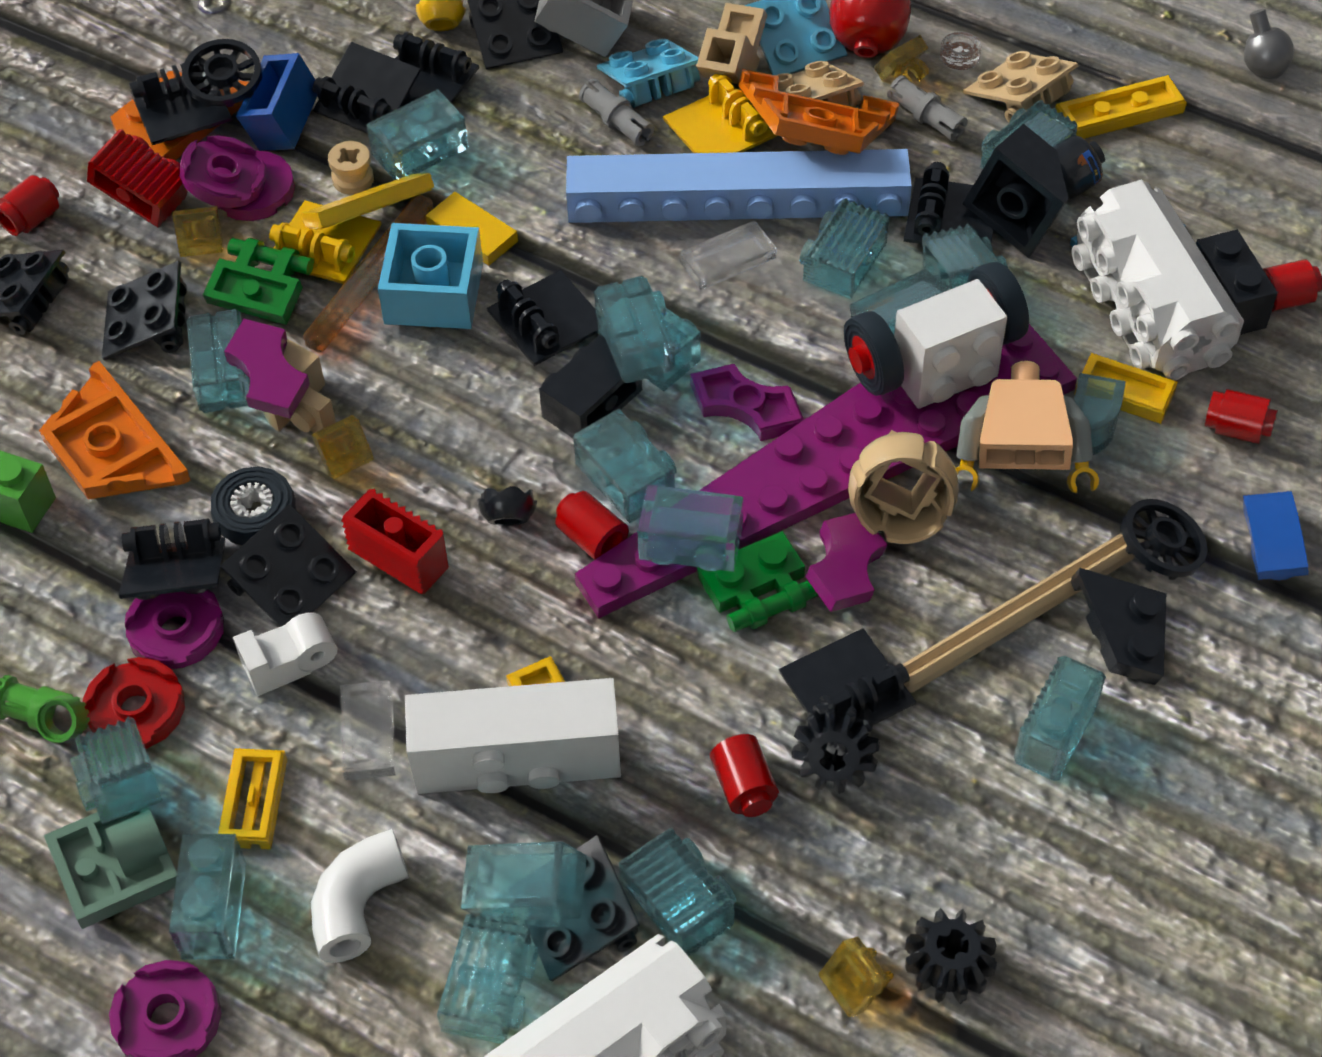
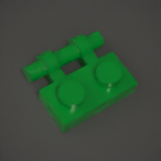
(256, 290)
(759, 570)

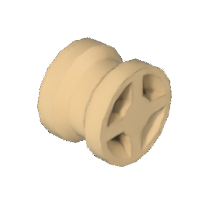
(350, 167)

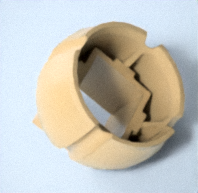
(890, 508)

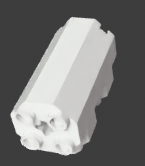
(1162, 286)
(636, 1008)

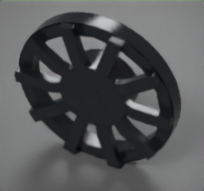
(222, 72)
(1163, 538)

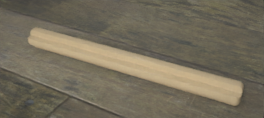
(1011, 615)

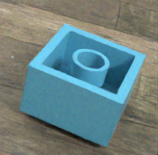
(431, 275)

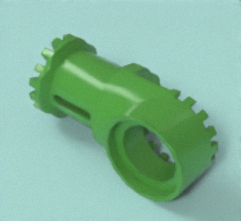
(39, 706)

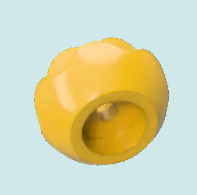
(440, 14)

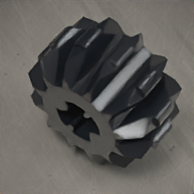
(831, 766)
(957, 975)

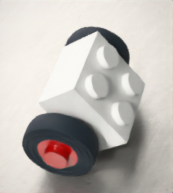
(940, 341)

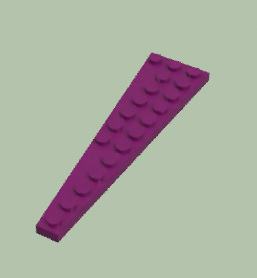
(810, 470)

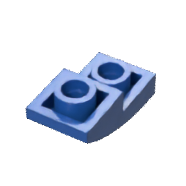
(1275, 535)

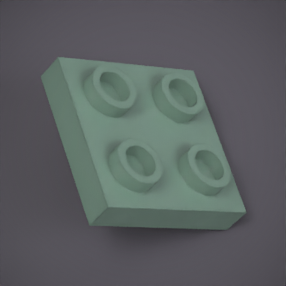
(111, 864)

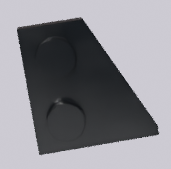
(1127, 624)

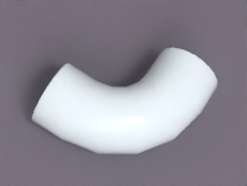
(343, 893)

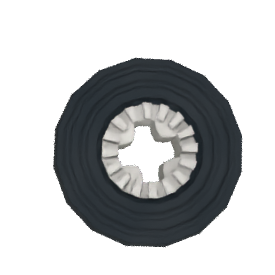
(238, 493)

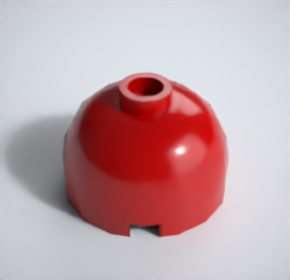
(869, 24)

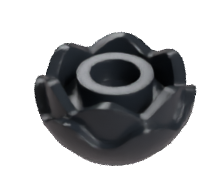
(507, 506)

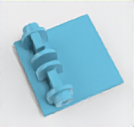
(797, 34)
(645, 69)

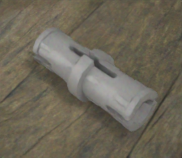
(927, 108)
(616, 112)

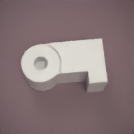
(285, 652)

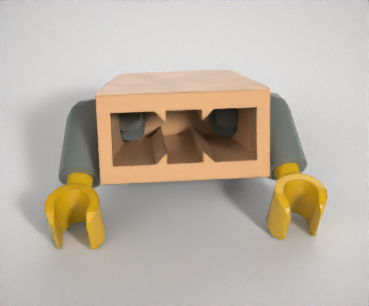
(1026, 427)

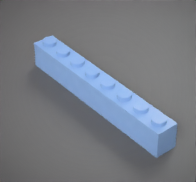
(734, 185)

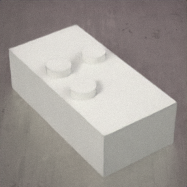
(513, 736)

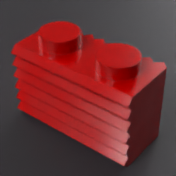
(137, 177)
(396, 541)

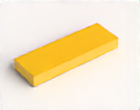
(1124, 106)
(367, 201)

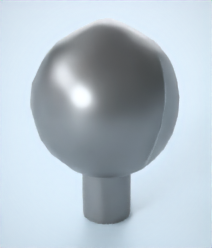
(1268, 49)

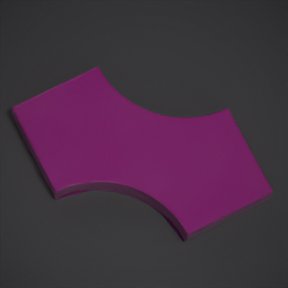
(260, 354)
(732, 395)
(842, 575)

